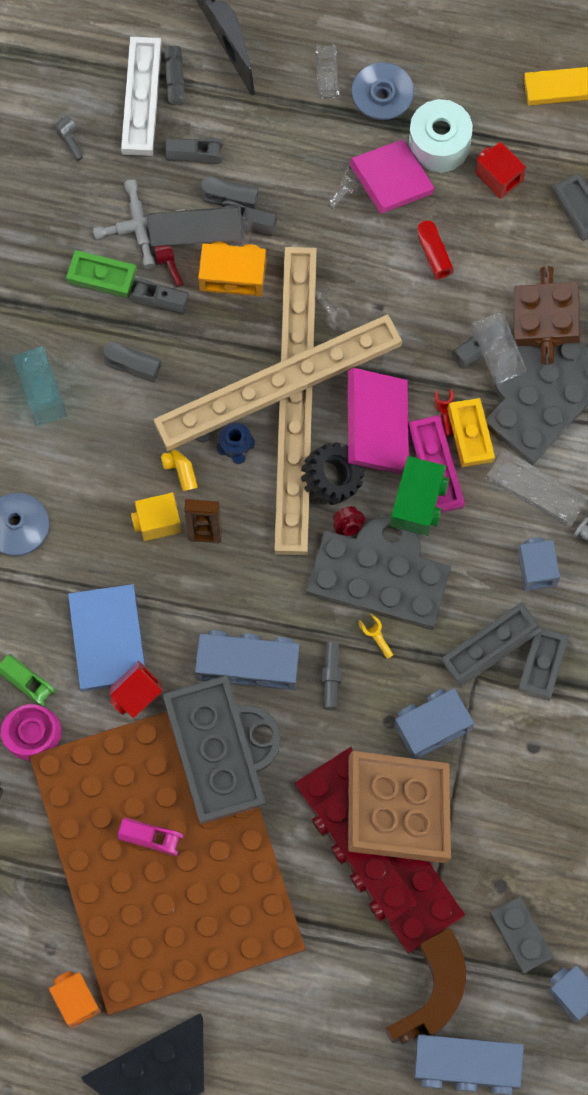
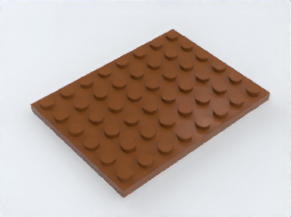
(151, 916)

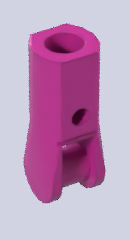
(144, 835)

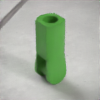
(23, 677)

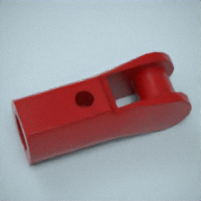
(434, 250)

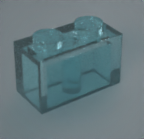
(39, 386)

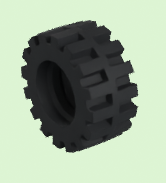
(320, 485)

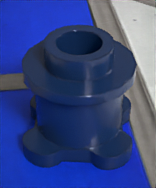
(238, 449)

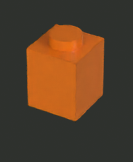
(74, 999)

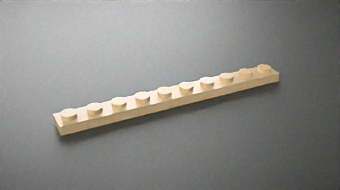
(295, 410)

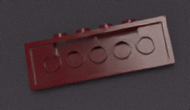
(401, 889)

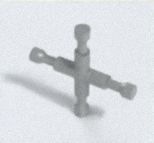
(138, 225)

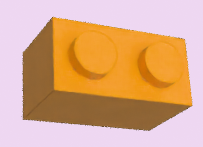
(232, 269)

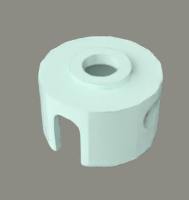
(438, 151)

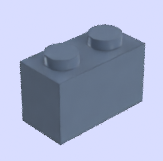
(433, 723)

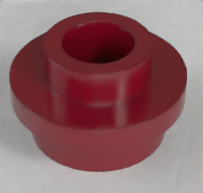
(348, 521)

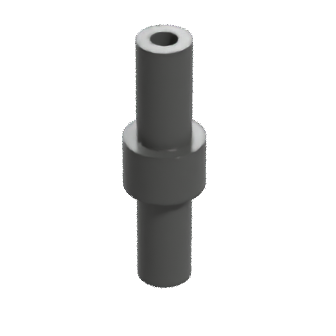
(331, 676)

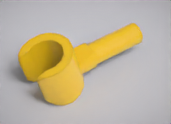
(377, 635)

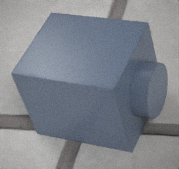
(538, 564)
(571, 992)

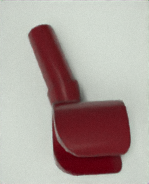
(165, 254)

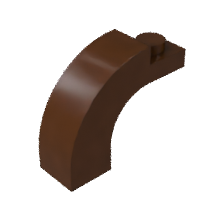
(448, 973)

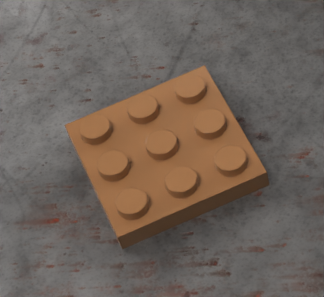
(399, 807)

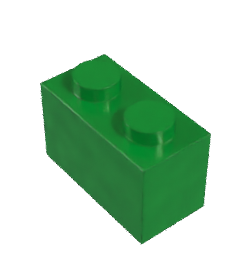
(418, 495)

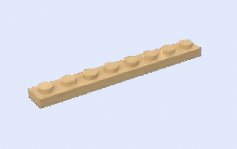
(277, 382)

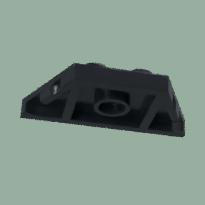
(158, 1067)

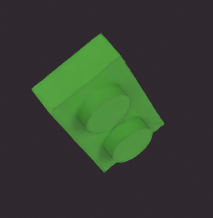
(101, 274)

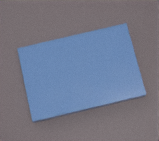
(105, 635)

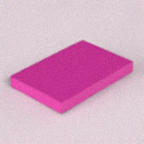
(377, 421)

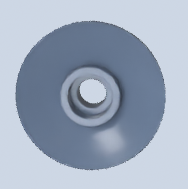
(382, 79)
(32, 529)

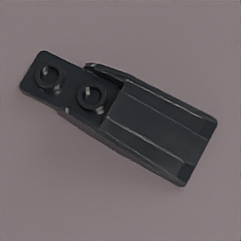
(228, 32)

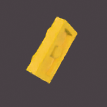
(471, 432)

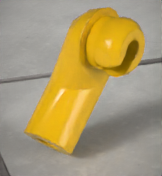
(184, 468)

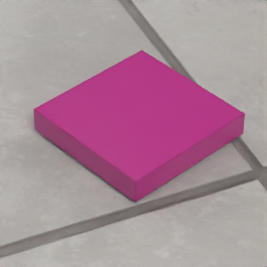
(392, 176)

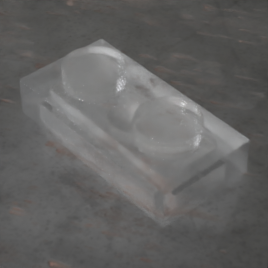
(498, 347)

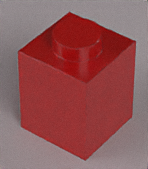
(500, 169)
(134, 690)

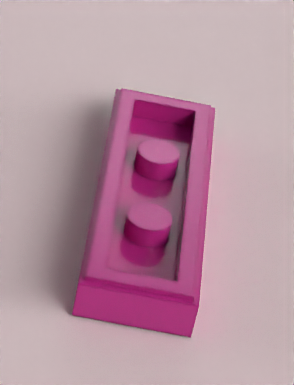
(431, 445)

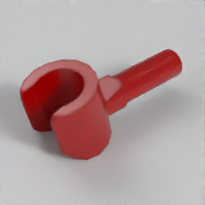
(441, 406)

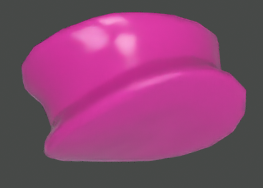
(30, 730)

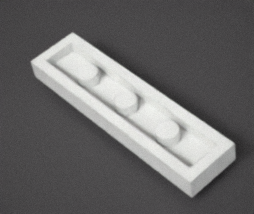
(141, 96)

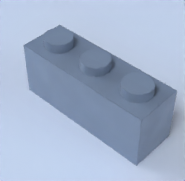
(248, 660)
(468, 1064)

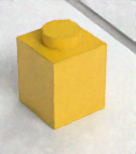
(156, 517)

